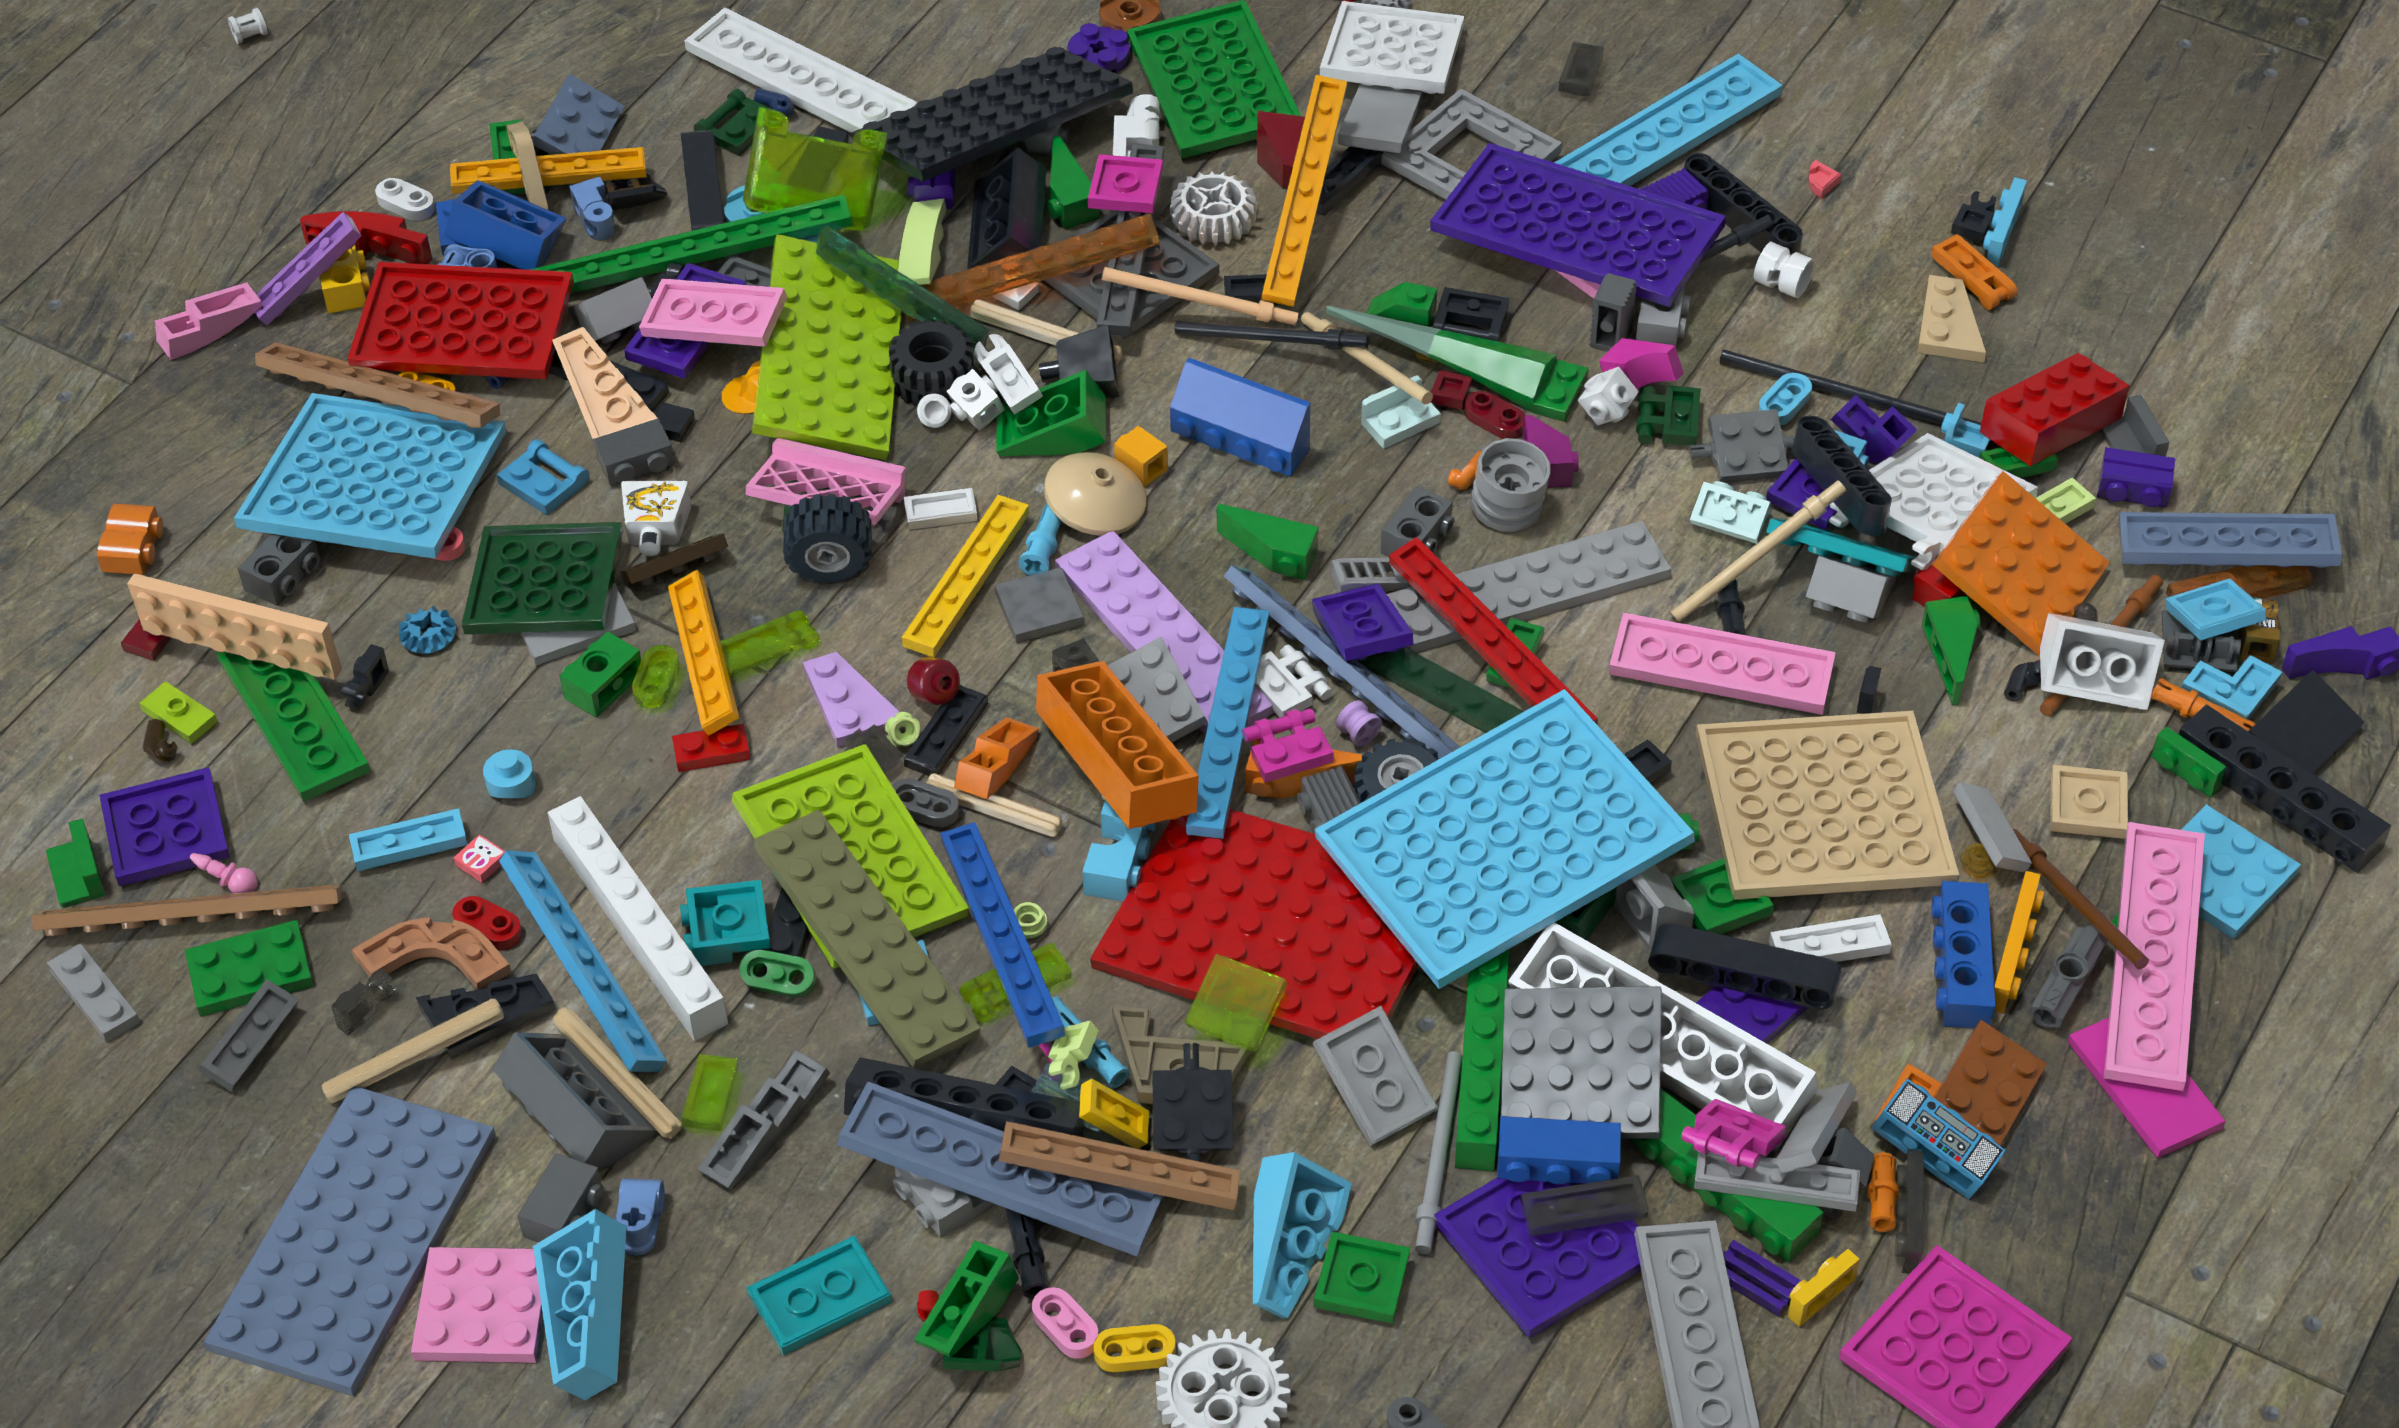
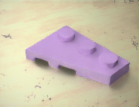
(846, 697)

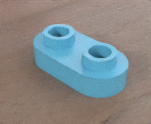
(1787, 396)

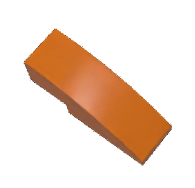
(994, 757)

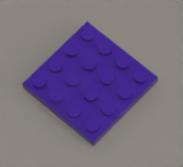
(1542, 1274)

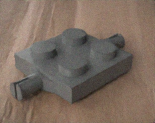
(1746, 446)

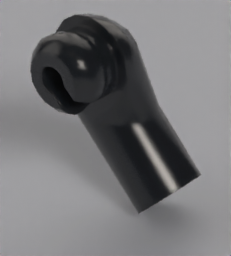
(2022, 676)

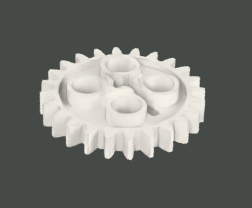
(1223, 1388)

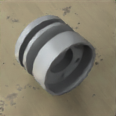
(1510, 485)

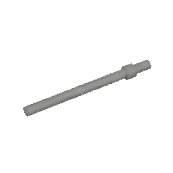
(1425, 1213)

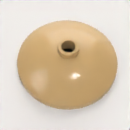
(1095, 493)

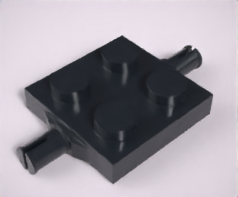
(1192, 1108)

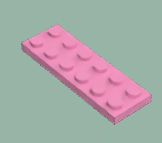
(1722, 663)

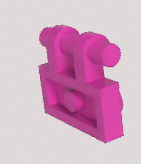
(1290, 753)
(1746, 1134)

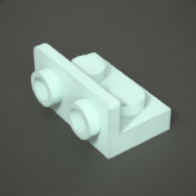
(1396, 415)
(1731, 511)

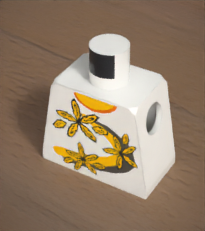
(655, 513)

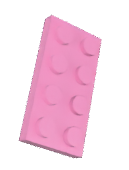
(713, 312)

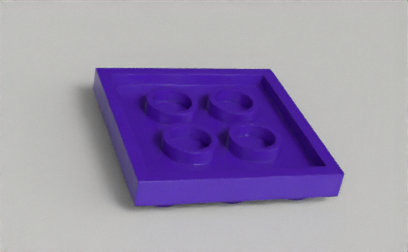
(161, 824)

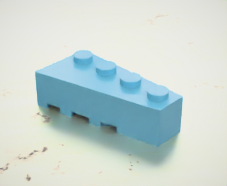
(582, 1301)

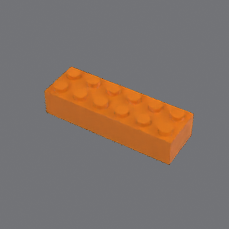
(1117, 744)

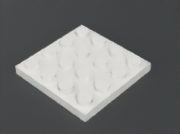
(1392, 47)

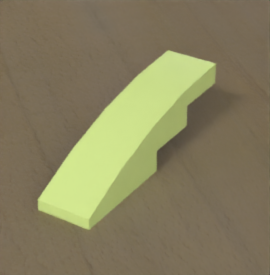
(921, 241)

